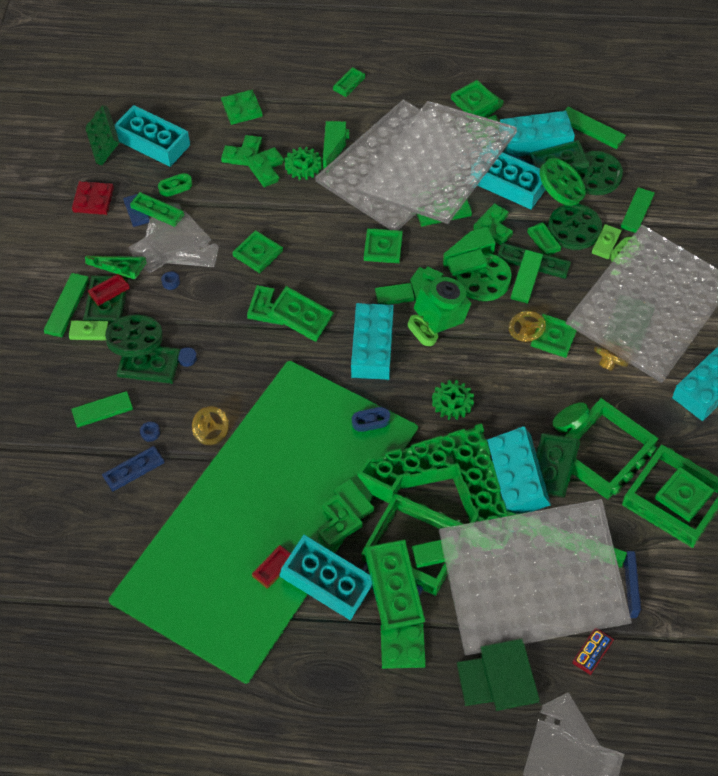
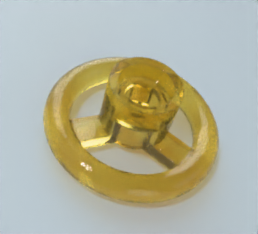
(527, 330)
(609, 359)
(203, 422)

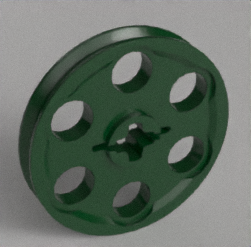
(603, 173)
(568, 229)
(133, 335)

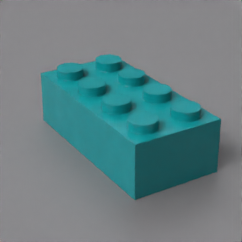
(538, 132)
(152, 135)
(514, 181)
(372, 341)
(700, 388)
(518, 471)
(326, 577)

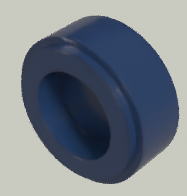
(170, 280)
(187, 357)
(150, 431)

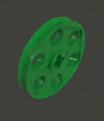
(562, 181)
(489, 281)

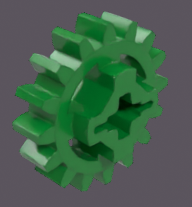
(303, 163)
(452, 400)

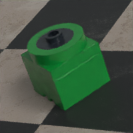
(442, 304)

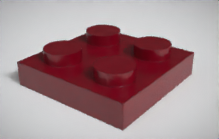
(92, 198)

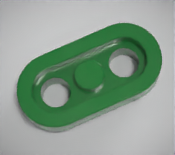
(175, 185)

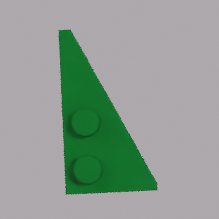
(121, 265)

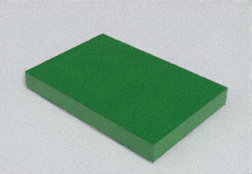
(300, 313)

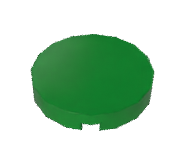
(571, 417)

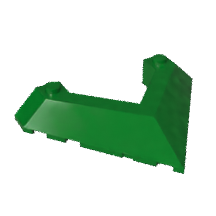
(458, 456)

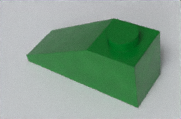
(334, 141)
(474, 240)

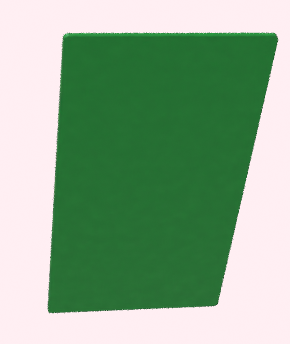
(249, 500)

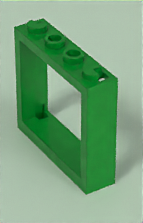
(637, 462)
(420, 512)
(658, 516)

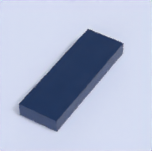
(133, 468)
(632, 584)

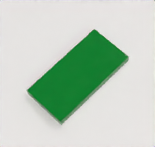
(394, 585)

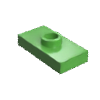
(606, 241)
(88, 330)

